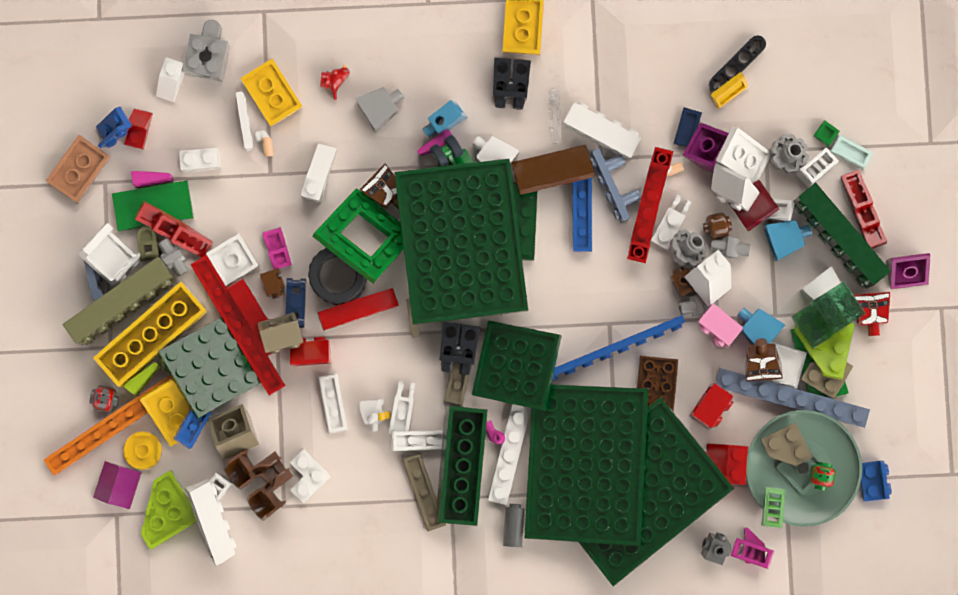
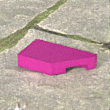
(751, 537)

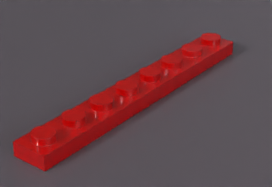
(238, 325)

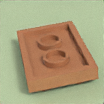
(78, 168)

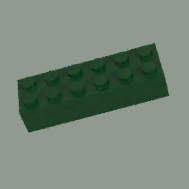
(841, 236)
(461, 465)

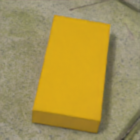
(729, 90)

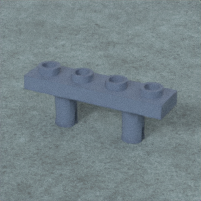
(612, 195)

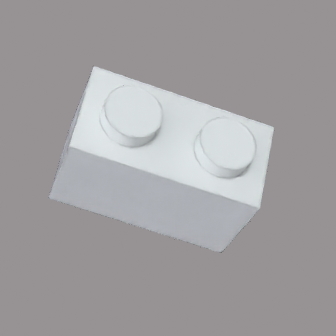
(200, 160)

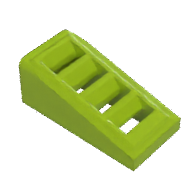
(139, 382)

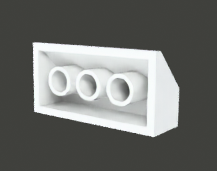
(210, 521)

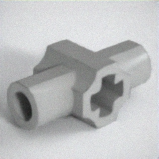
(730, 247)
(173, 257)
(694, 305)

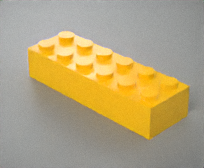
(150, 333)

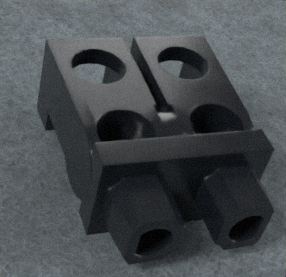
(510, 88)
(456, 352)

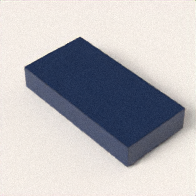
(687, 126)

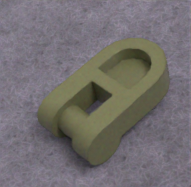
(147, 237)

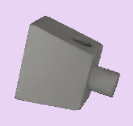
(379, 106)

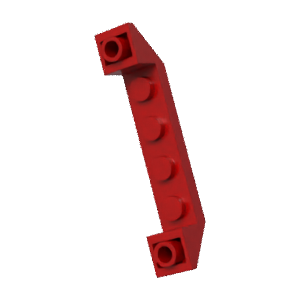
(649, 204)

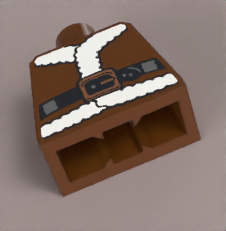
(382, 187)
(763, 362)

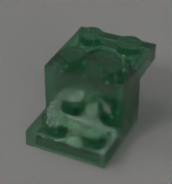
(828, 315)

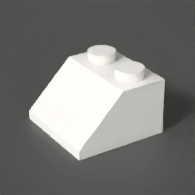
(733, 188)
(711, 278)

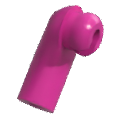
(494, 435)

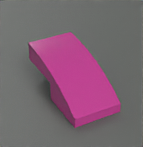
(277, 248)

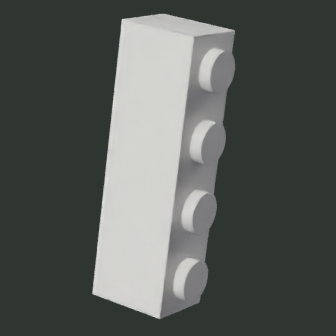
(601, 130)

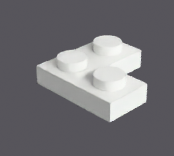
(313, 476)

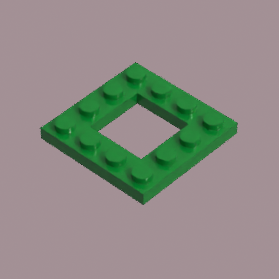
(359, 204)

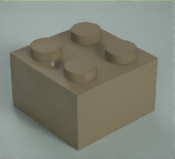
(280, 333)
(233, 431)

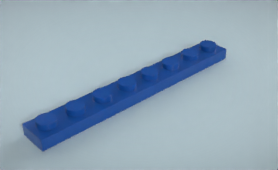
(620, 346)

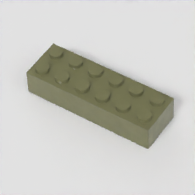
(119, 301)

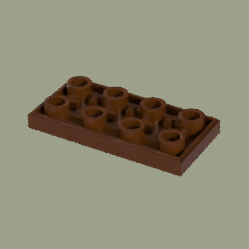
(553, 169)
(659, 377)

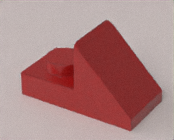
(138, 132)

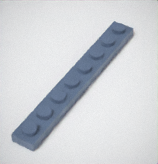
(792, 398)

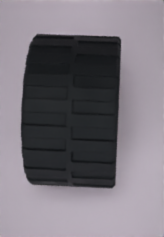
(330, 297)

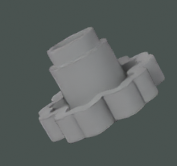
(789, 153)
(687, 248)

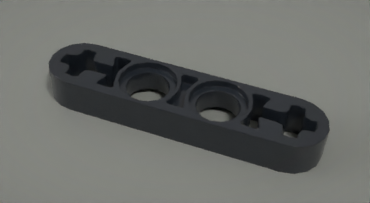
(735, 62)

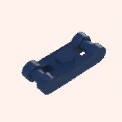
(296, 301)

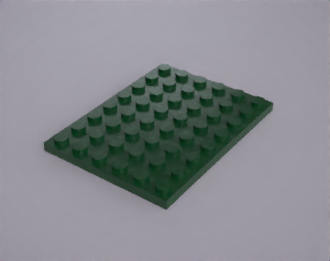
(461, 241)
(587, 465)
(678, 490)

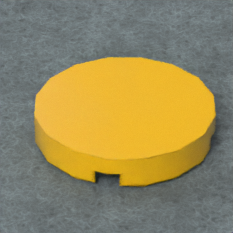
(142, 450)

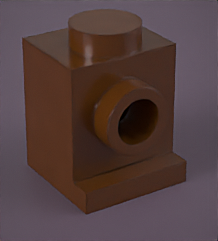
(272, 283)
(682, 289)

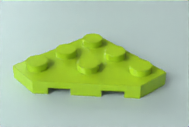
(832, 354)
(166, 511)

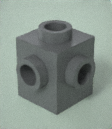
(716, 548)

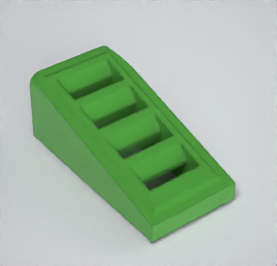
(765, 522)

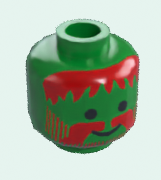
(822, 475)

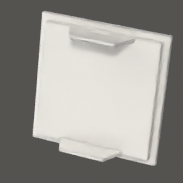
(792, 365)

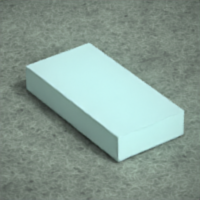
(851, 152)

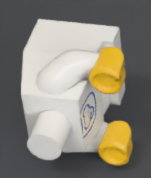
(372, 413)

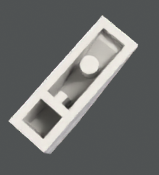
(318, 173)

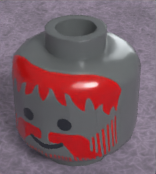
(104, 398)

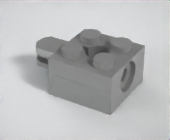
(207, 54)

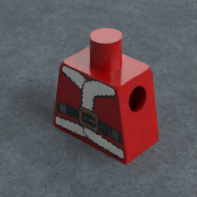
(876, 309)

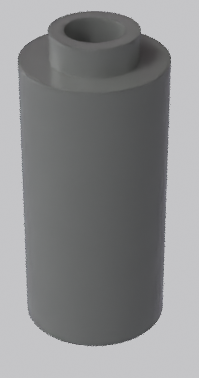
(513, 525)

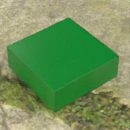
(826, 133)

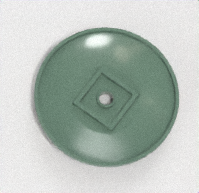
(828, 444)

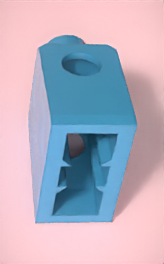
(452, 116)
(786, 237)
(759, 325)

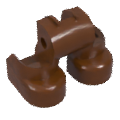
(242, 472)

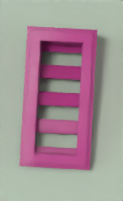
(425, 150)
(145, 178)
(766, 564)

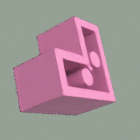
(719, 325)

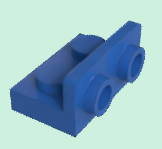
(113, 127)
(874, 481)

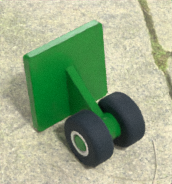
(444, 154)

